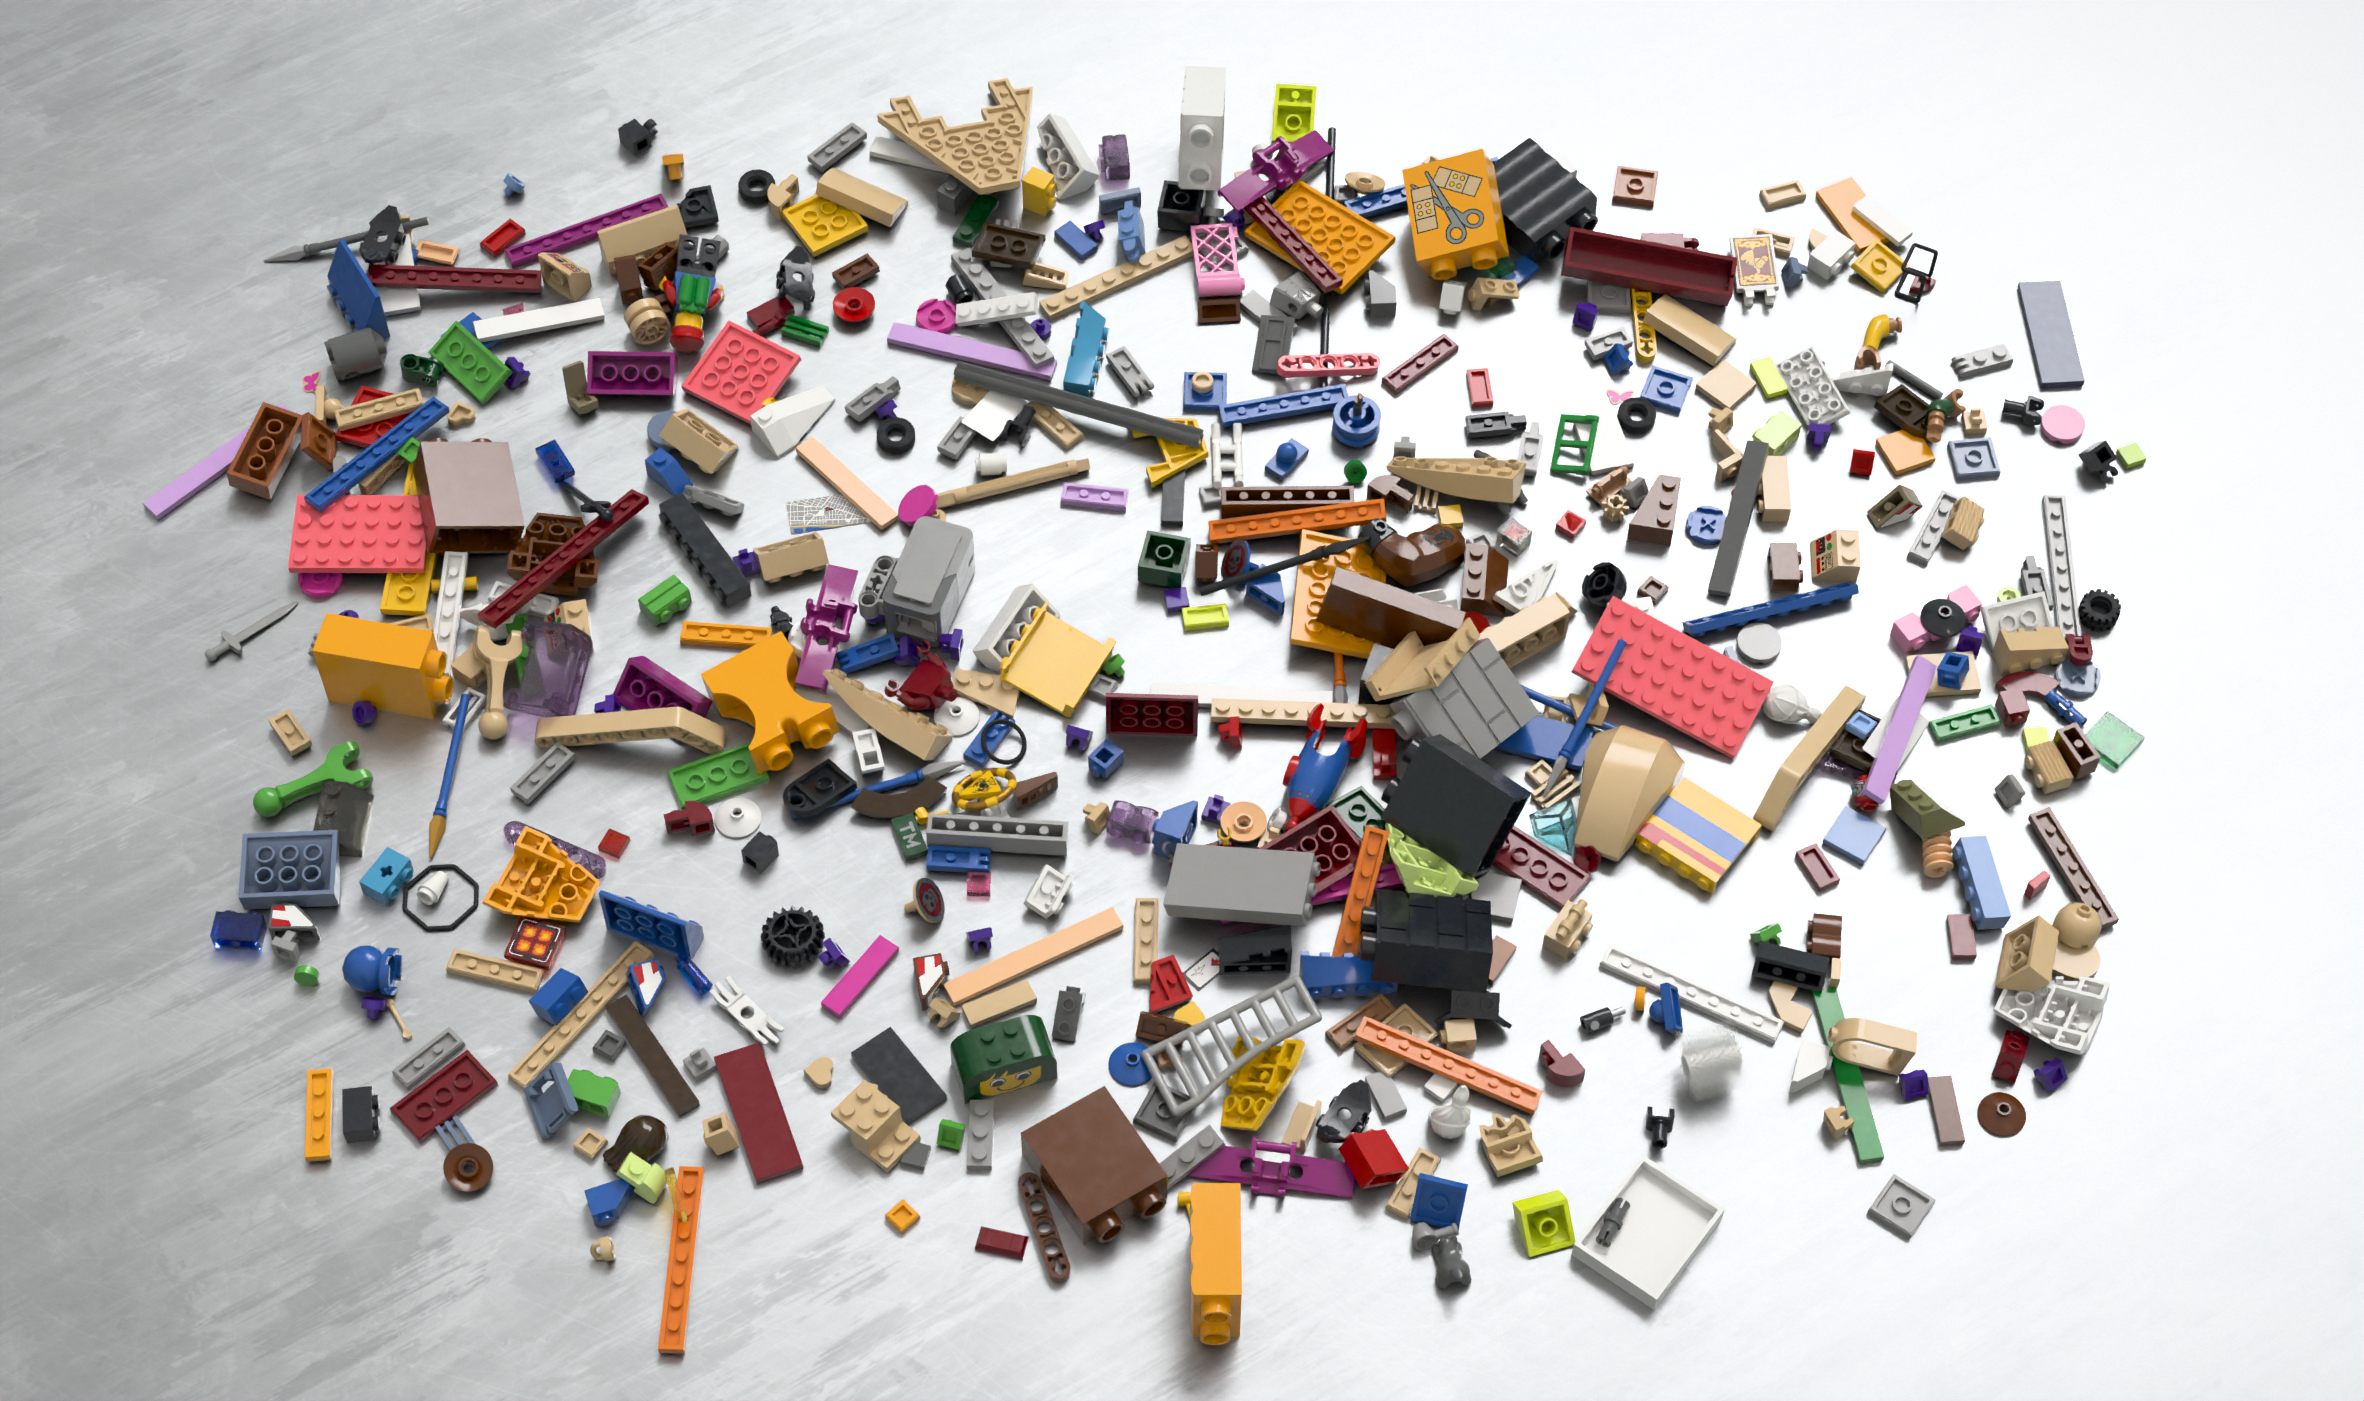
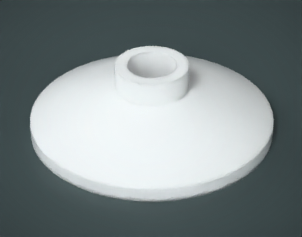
(959, 723)
(741, 825)

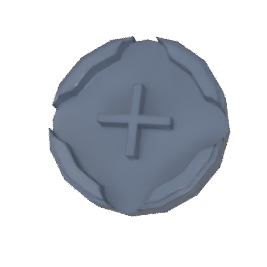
(2077, 680)

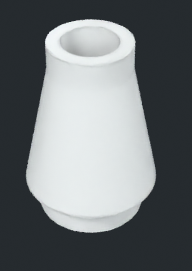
(431, 890)

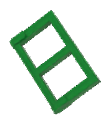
(1589, 445)

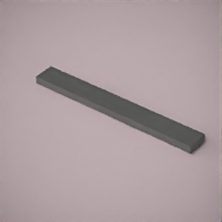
(1738, 518)

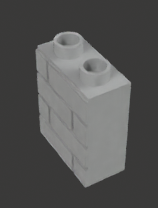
(1472, 706)

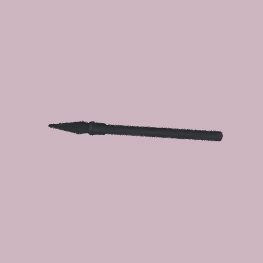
(1316, 554)

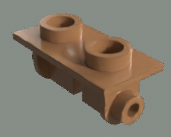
(1610, 484)

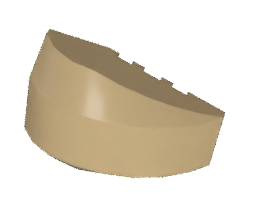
(1622, 787)

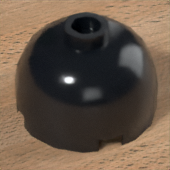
(1603, 584)

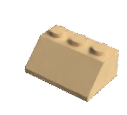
(698, 441)
(791, 557)
(2028, 956)

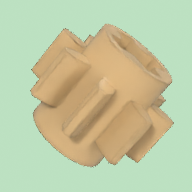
(1614, 508)

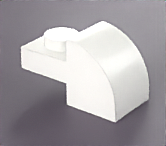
(868, 751)

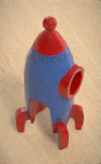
(1315, 776)

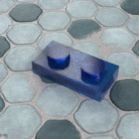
(555, 461)

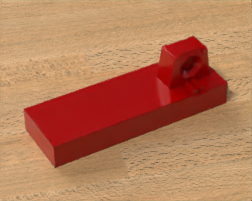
(1384, 754)

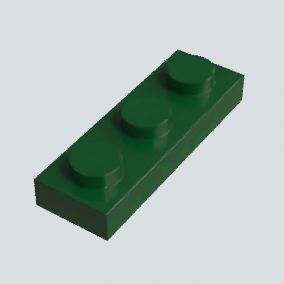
(973, 222)

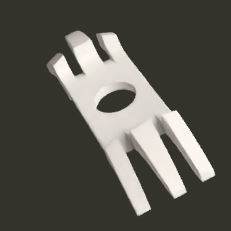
(737, 1003)

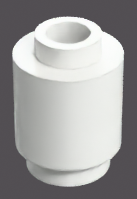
(991, 464)

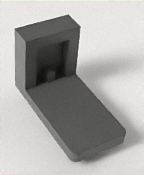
(1068, 1013)

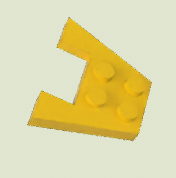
(1176, 455)

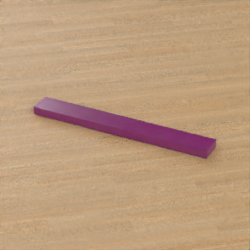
(580, 232)

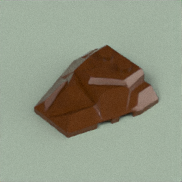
(542, 538)

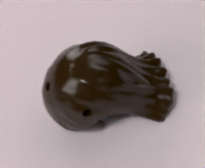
(642, 1136)

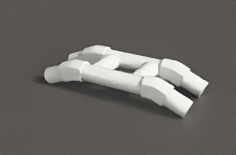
(1235, 449)

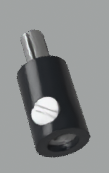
(1600, 1018)

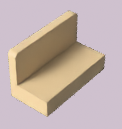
(1599, 712)
(1302, 1125)

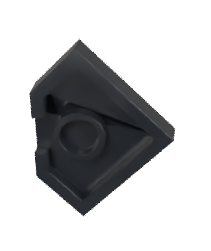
(698, 207)

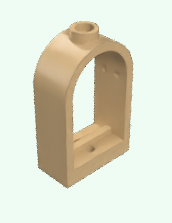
(1850, 1030)

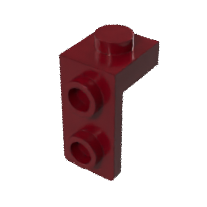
(2011, 1056)

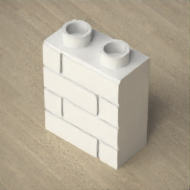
(1202, 127)

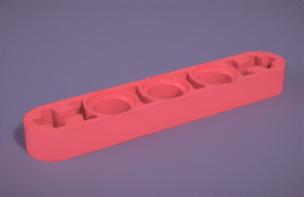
(1320, 370)

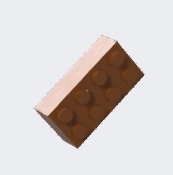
(266, 451)

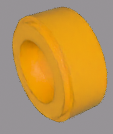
(1640, 998)

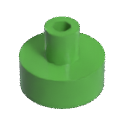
(1114, 665)

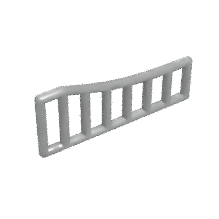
(1233, 1064)

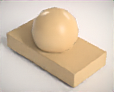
(325, 407)

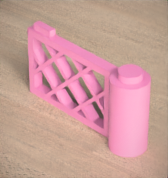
(1217, 281)

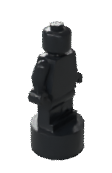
(781, 620)

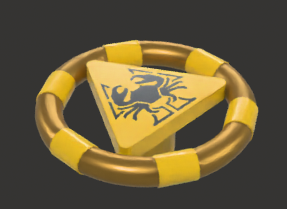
(984, 788)

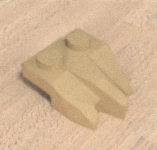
(1509, 1145)

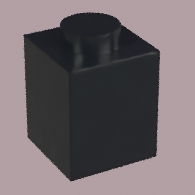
(760, 852)

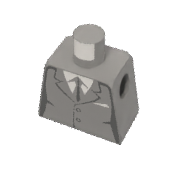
(1297, 297)

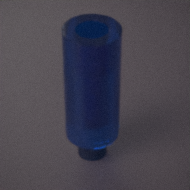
(693, 974)

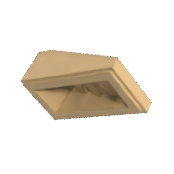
(1033, 277)

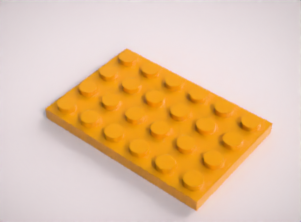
(1335, 232)
(1310, 588)

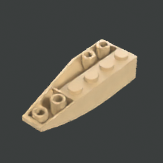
(1464, 477)
(891, 719)

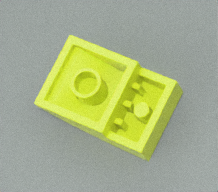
(1293, 111)

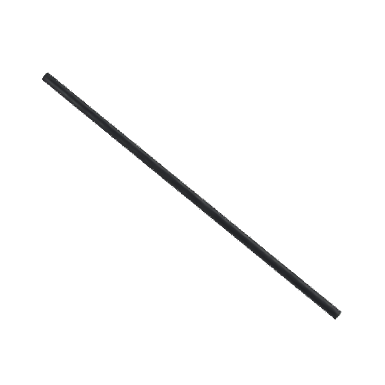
(1326, 297)

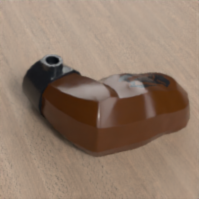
(1415, 557)

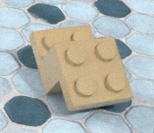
(875, 1125)

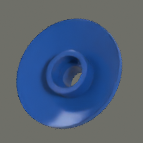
(1127, 1072)

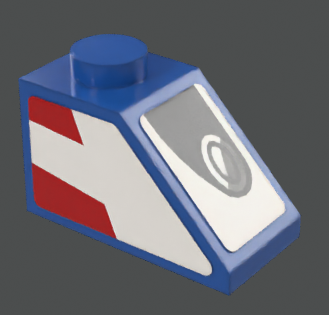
(645, 982)

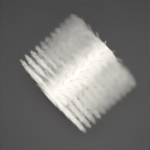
(1711, 1060)

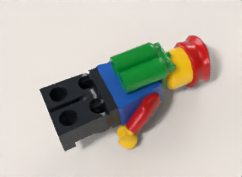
(692, 291)

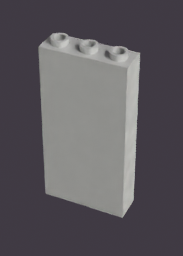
(1241, 884)

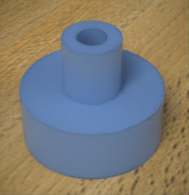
(513, 184)

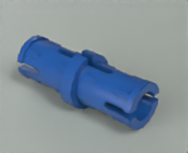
(2054, 699)

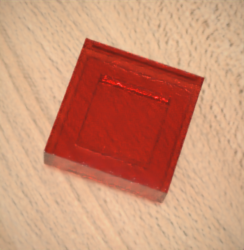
(614, 843)

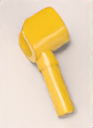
(922, 815)
(1184, 1200)

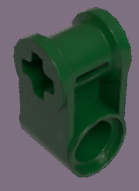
(421, 369)

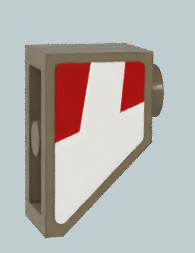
(1895, 507)

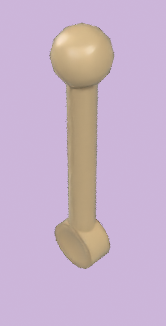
(407, 1034)

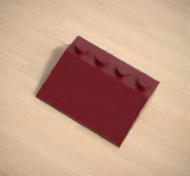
(1151, 714)
(1328, 839)

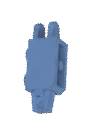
(1131, 232)

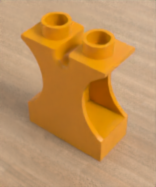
(761, 691)

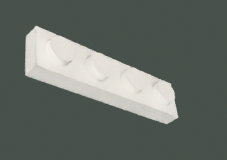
(996, 309)

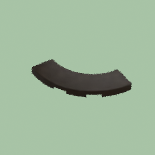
(901, 804)

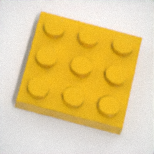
(823, 223)

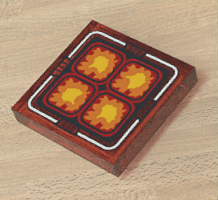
(535, 942)

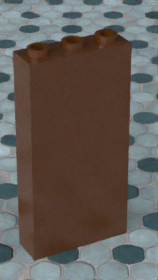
(1384, 612)

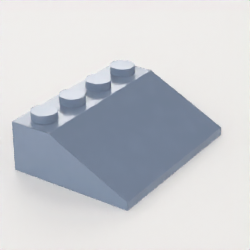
(290, 869)

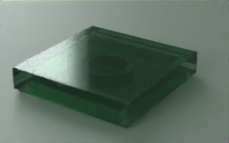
(2114, 739)

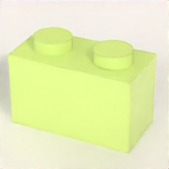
(1778, 432)

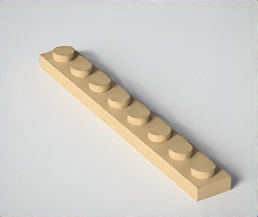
(1116, 278)
(1297, 713)

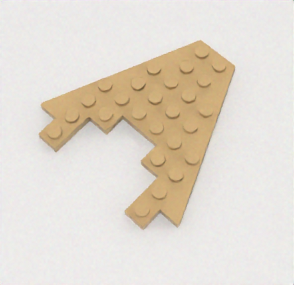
(979, 154)

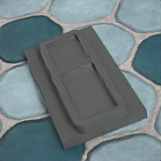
(1272, 342)

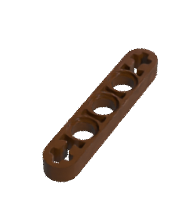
(1045, 1238)

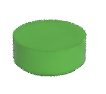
(306, 975)

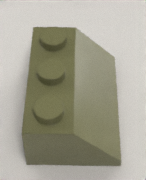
(1922, 809)

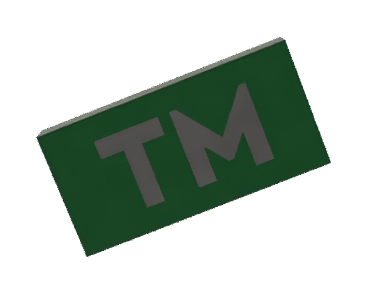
(909, 836)

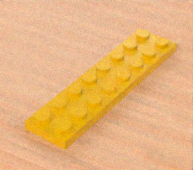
(409, 591)

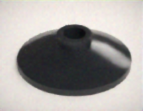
(1941, 624)

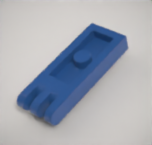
(868, 653)
(994, 737)
(958, 859)

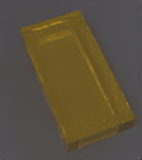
(675, 1195)

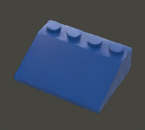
(355, 292)
(650, 925)

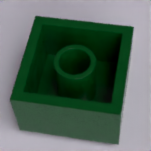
(1164, 559)

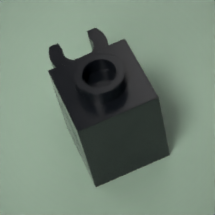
(637, 137)
(2098, 458)

